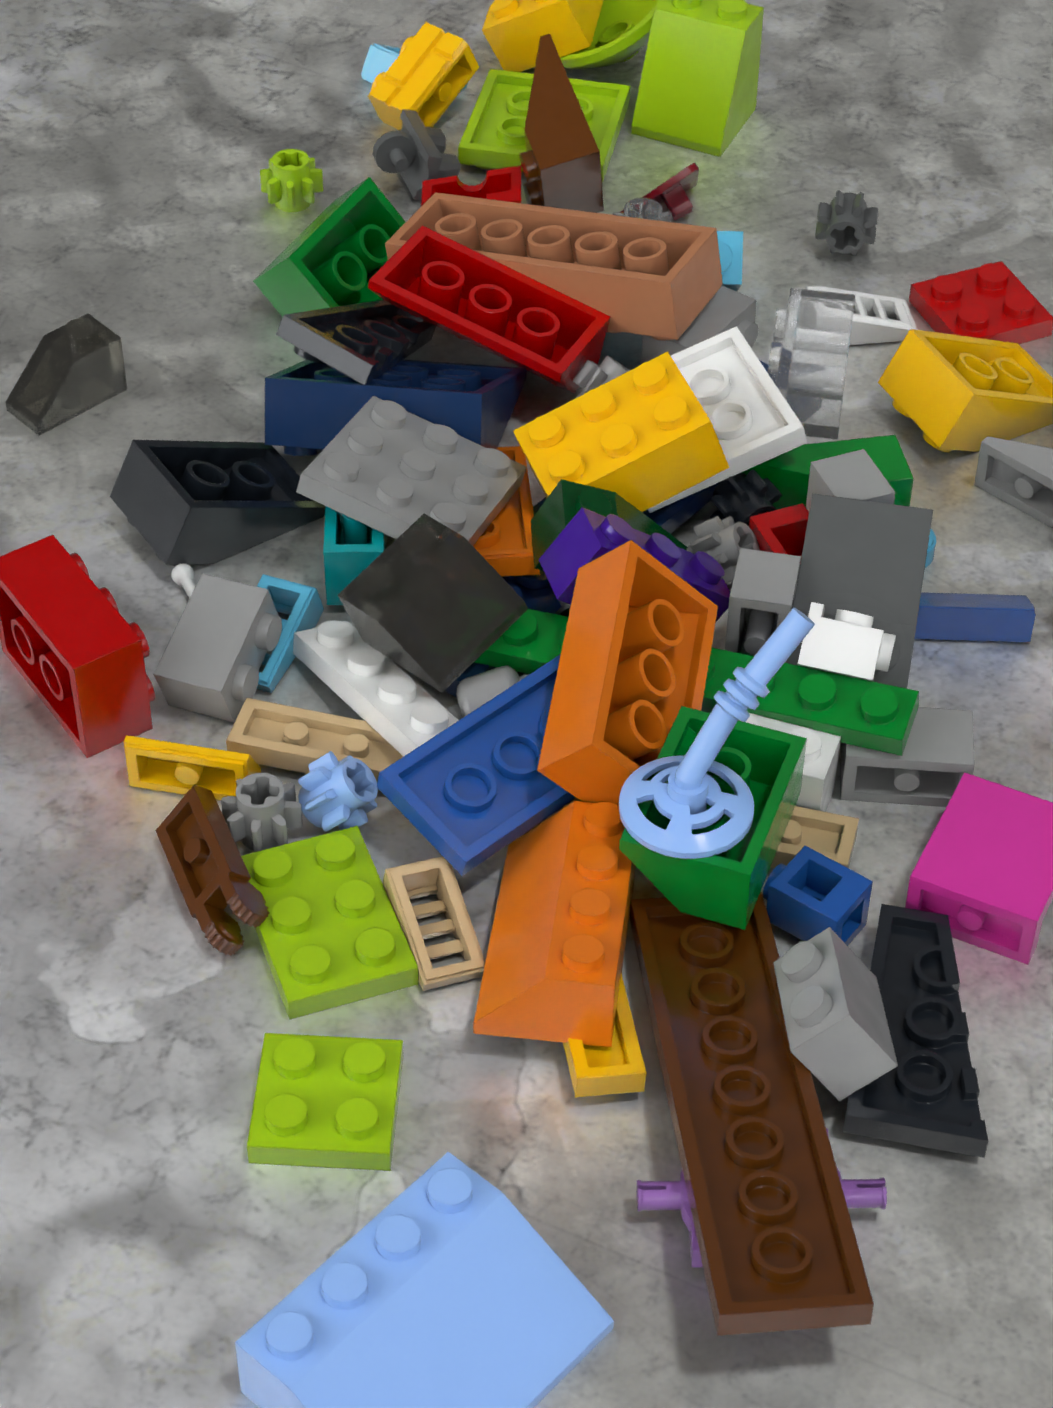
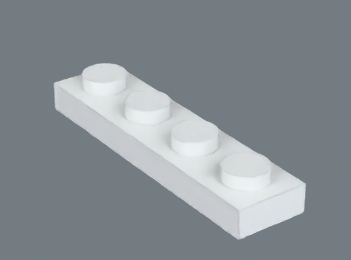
(372, 685)

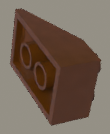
(561, 151)

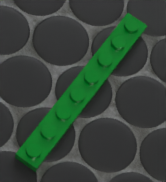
(846, 706)

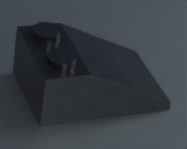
(209, 497)

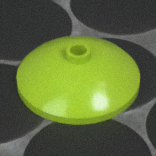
(618, 36)

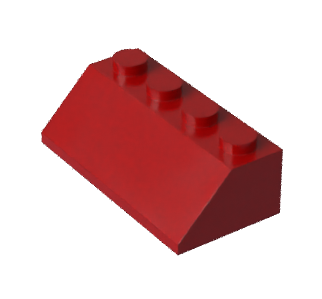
(492, 307)

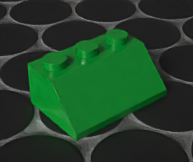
(334, 254)
(728, 883)

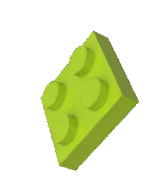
(326, 1102)

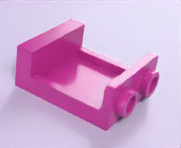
(989, 867)

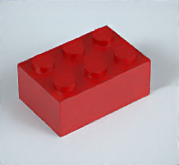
(74, 646)

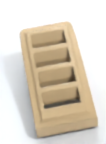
(426, 879)

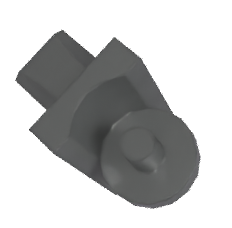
(415, 153)

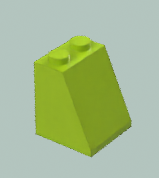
(699, 73)

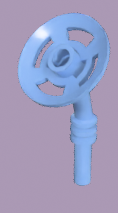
(688, 785)

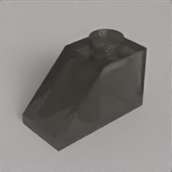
(68, 375)

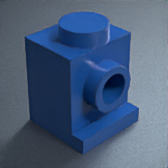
(817, 895)

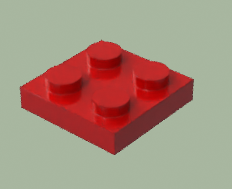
(982, 304)

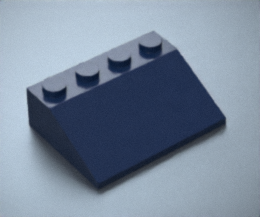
(315, 401)

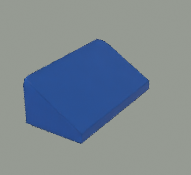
(975, 617)

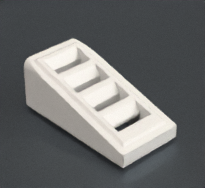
(871, 317)

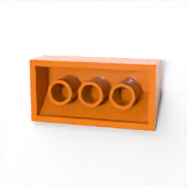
(625, 668)
(559, 931)

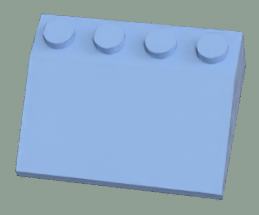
(427, 1309)

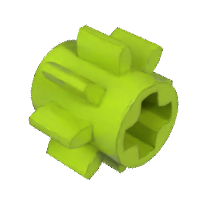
(291, 180)

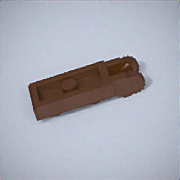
(210, 870)

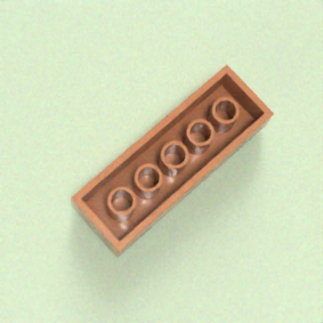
(636, 270)

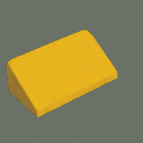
(179, 766)

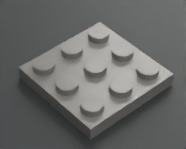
(398, 466)

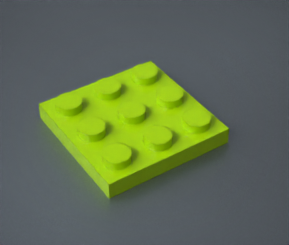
(499, 118)

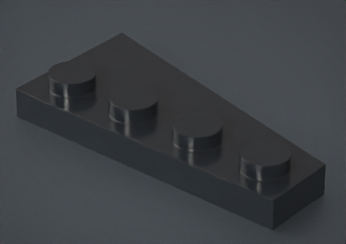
(356, 338)
(934, 1088)

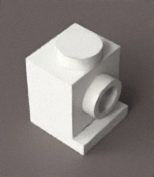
(845, 644)

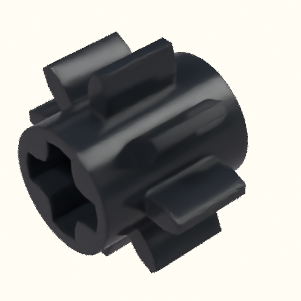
(744, 497)

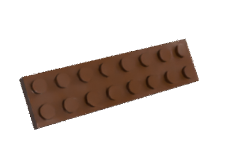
(747, 1128)

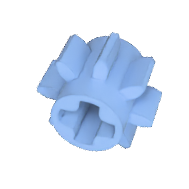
(337, 792)

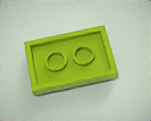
(328, 923)

